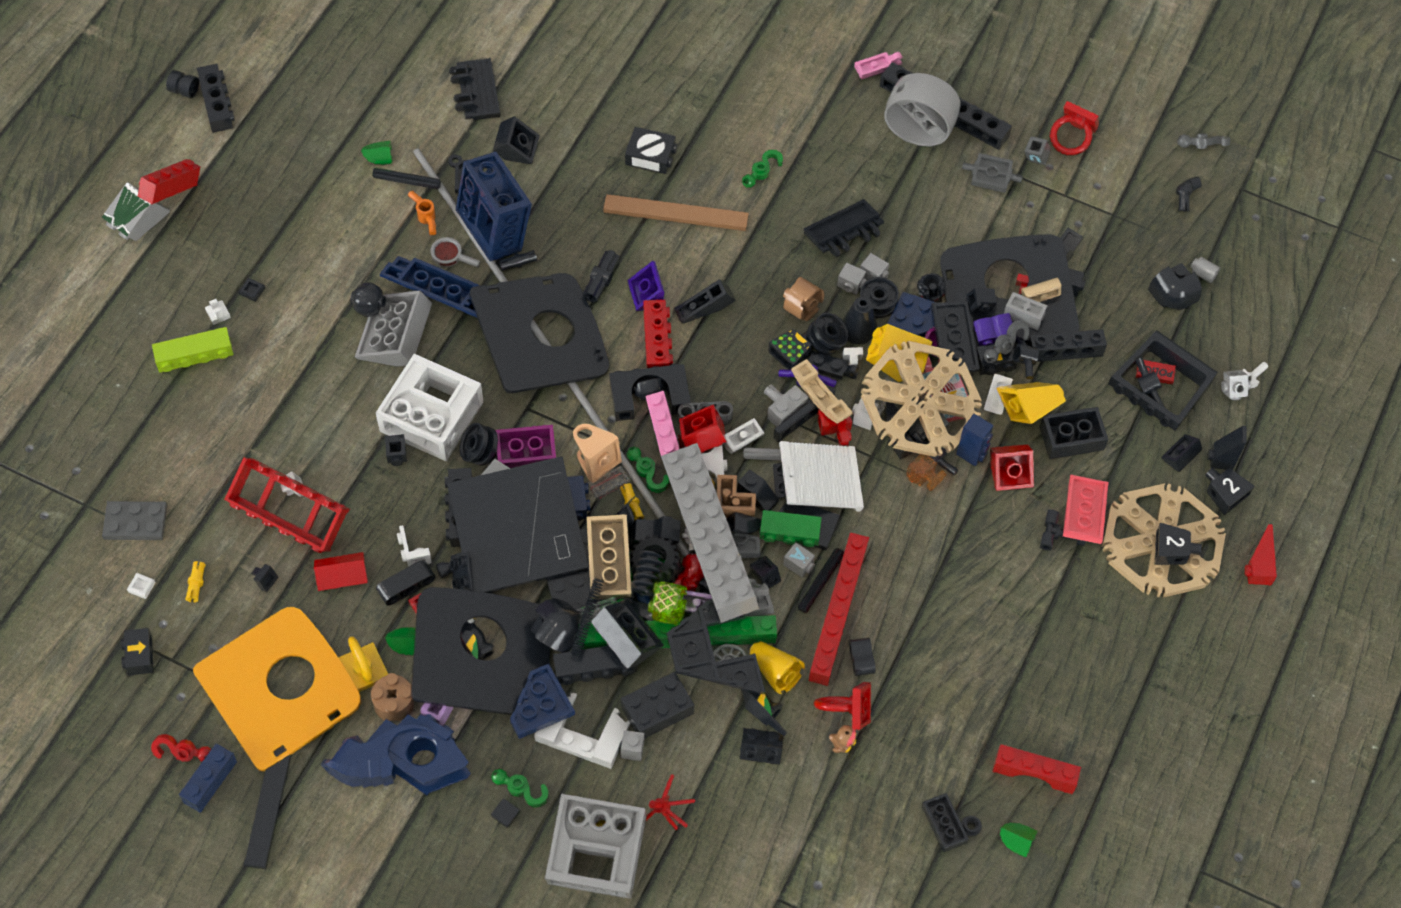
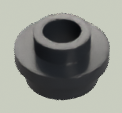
(974, 821)

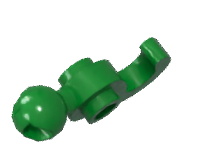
(761, 169)
(646, 468)
(519, 786)

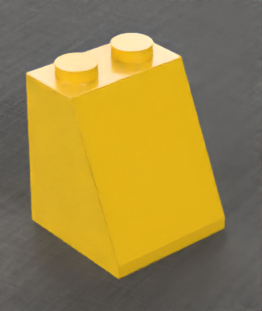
(886, 337)
(1030, 400)

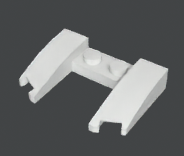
(600, 752)

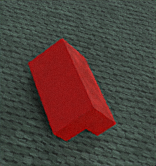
(340, 571)

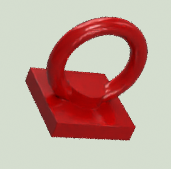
(1080, 119)
(858, 705)

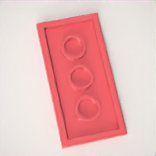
(1085, 509)

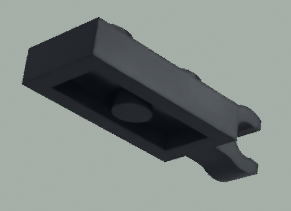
(833, 366)

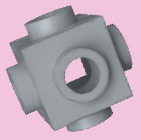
(1235, 384)

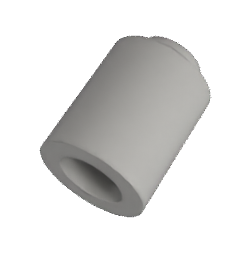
(1205, 269)

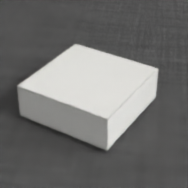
(141, 585)

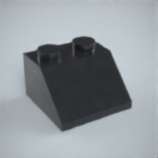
(516, 141)

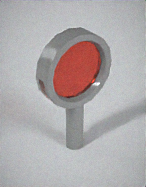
(448, 252)

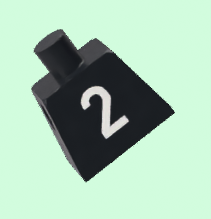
(1227, 489)
(1174, 545)

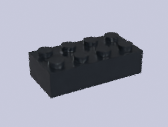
(945, 822)

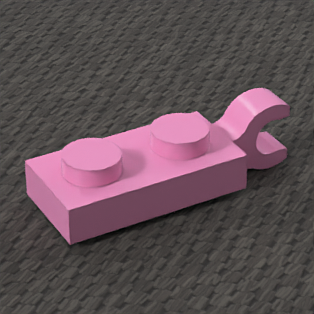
(876, 64)

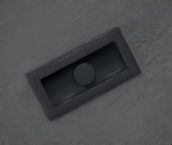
(1182, 452)

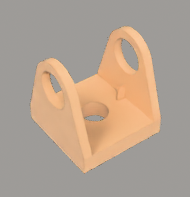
(599, 451)

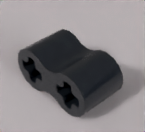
(862, 656)

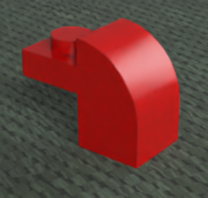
(841, 429)

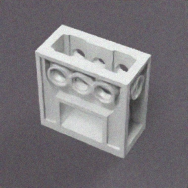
(424, 419)

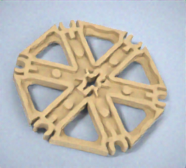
(910, 411)
(1145, 543)

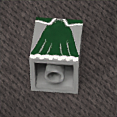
(132, 214)

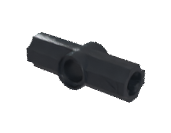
(601, 276)

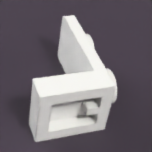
(994, 402)
(413, 556)

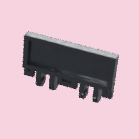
(478, 89)
(846, 223)

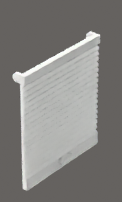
(821, 475)

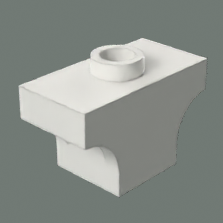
(715, 463)

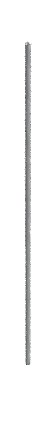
(540, 336)

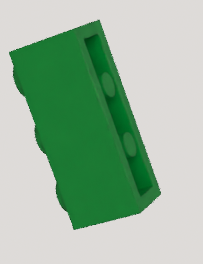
(790, 528)

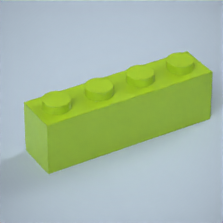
(192, 349)

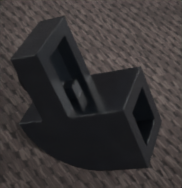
(1071, 241)

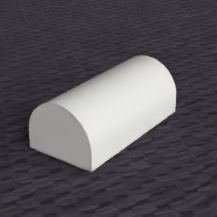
(743, 436)

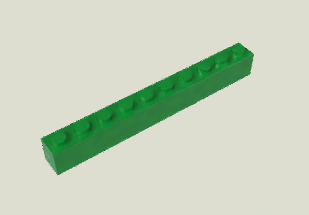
(740, 632)

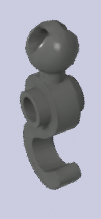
(1202, 140)
(1005, 343)

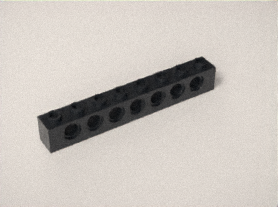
(970, 118)

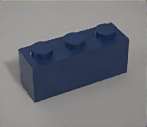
(975, 440)
(208, 778)

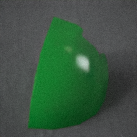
(378, 152)
(402, 640)
(1018, 837)

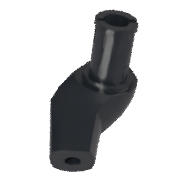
(1184, 191)

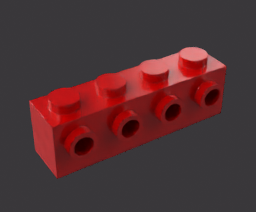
(168, 181)
(656, 333)

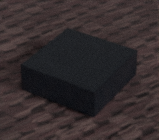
(252, 289)
(505, 813)

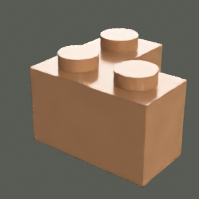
(732, 501)

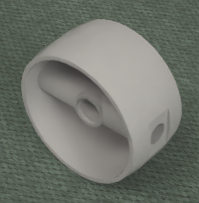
(922, 109)

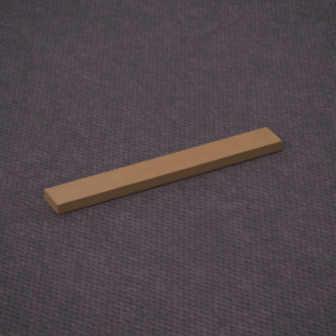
(676, 212)

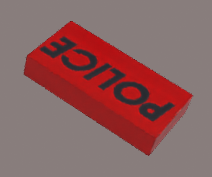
(1164, 371)

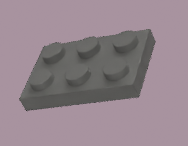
(134, 520)

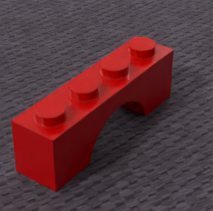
(1016, 762)

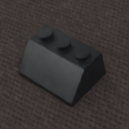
(626, 633)

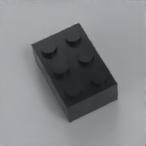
(1073, 432)
(657, 705)

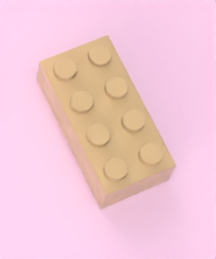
(609, 555)

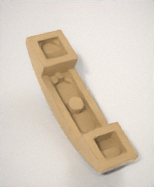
(819, 394)

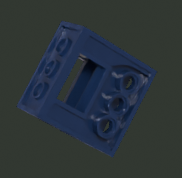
(493, 206)

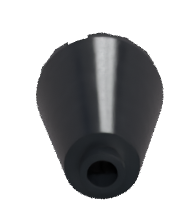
(860, 321)

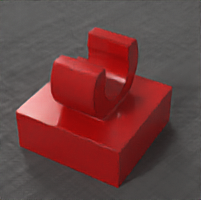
(1022, 281)

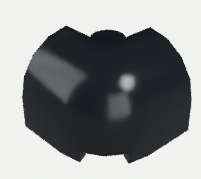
(1176, 287)
(556, 624)

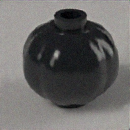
(367, 299)

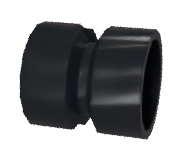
(182, 84)

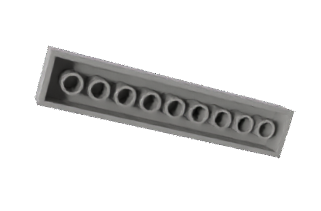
(710, 533)

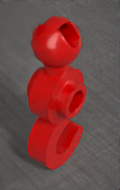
(183, 750)

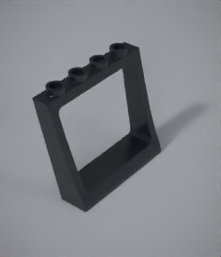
(1173, 355)

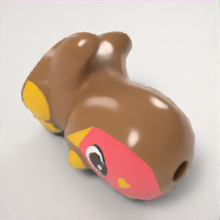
(843, 739)

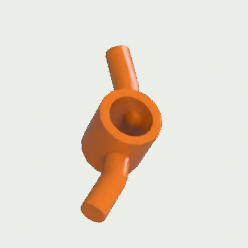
(425, 211)

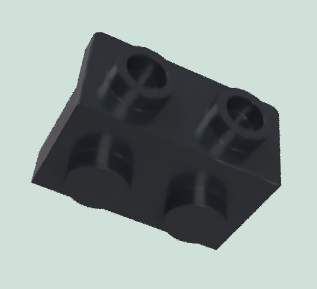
(761, 746)

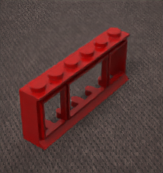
(270, 519)

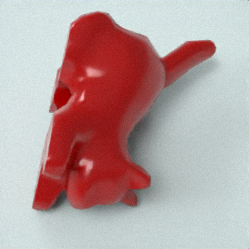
(692, 573)

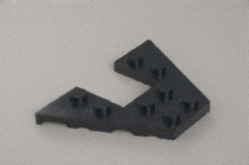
(695, 658)

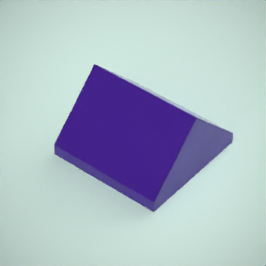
(646, 285)

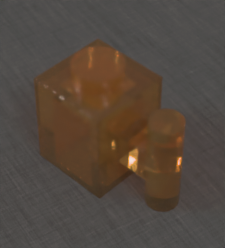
(924, 469)

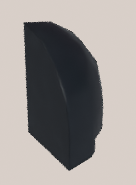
(743, 523)

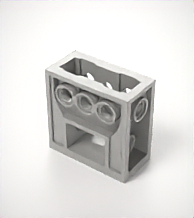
(594, 840)

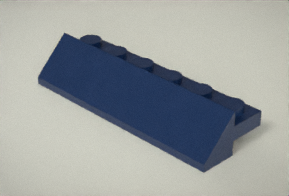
(431, 282)

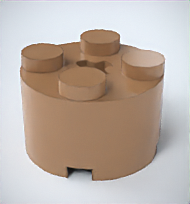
(803, 299)
(383, 697)

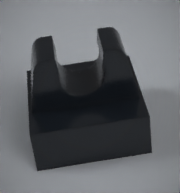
(264, 577)

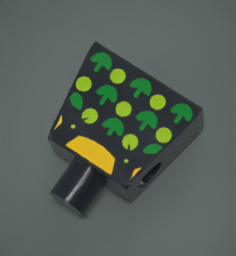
(790, 348)

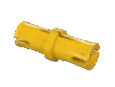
(628, 494)
(195, 581)

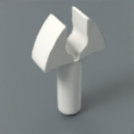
(1255, 373)

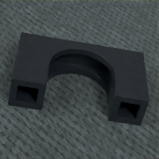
(622, 390)

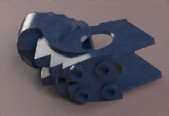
(391, 754)

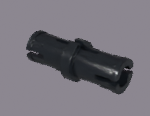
(517, 260)

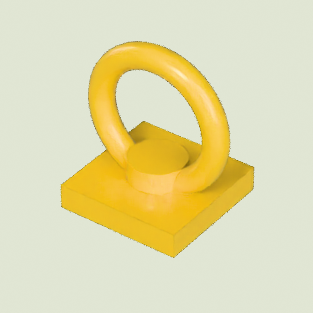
(363, 664)

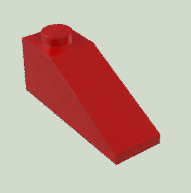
(1262, 565)

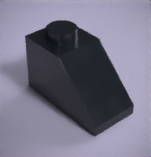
(754, 483)

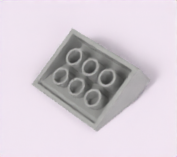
(396, 330)

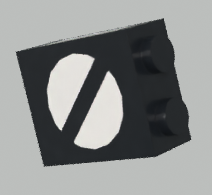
(651, 150)

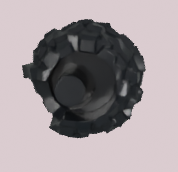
(931, 287)

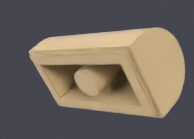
(1043, 290)

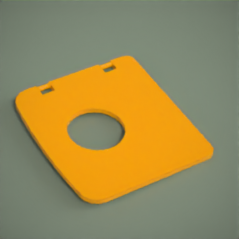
(259, 720)

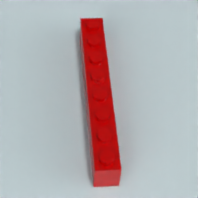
(838, 609)

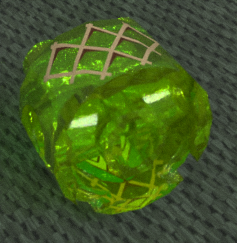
(668, 603)

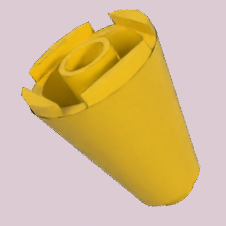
(777, 666)

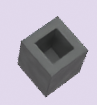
(1037, 150)

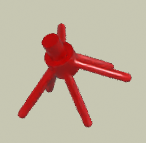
(663, 806)

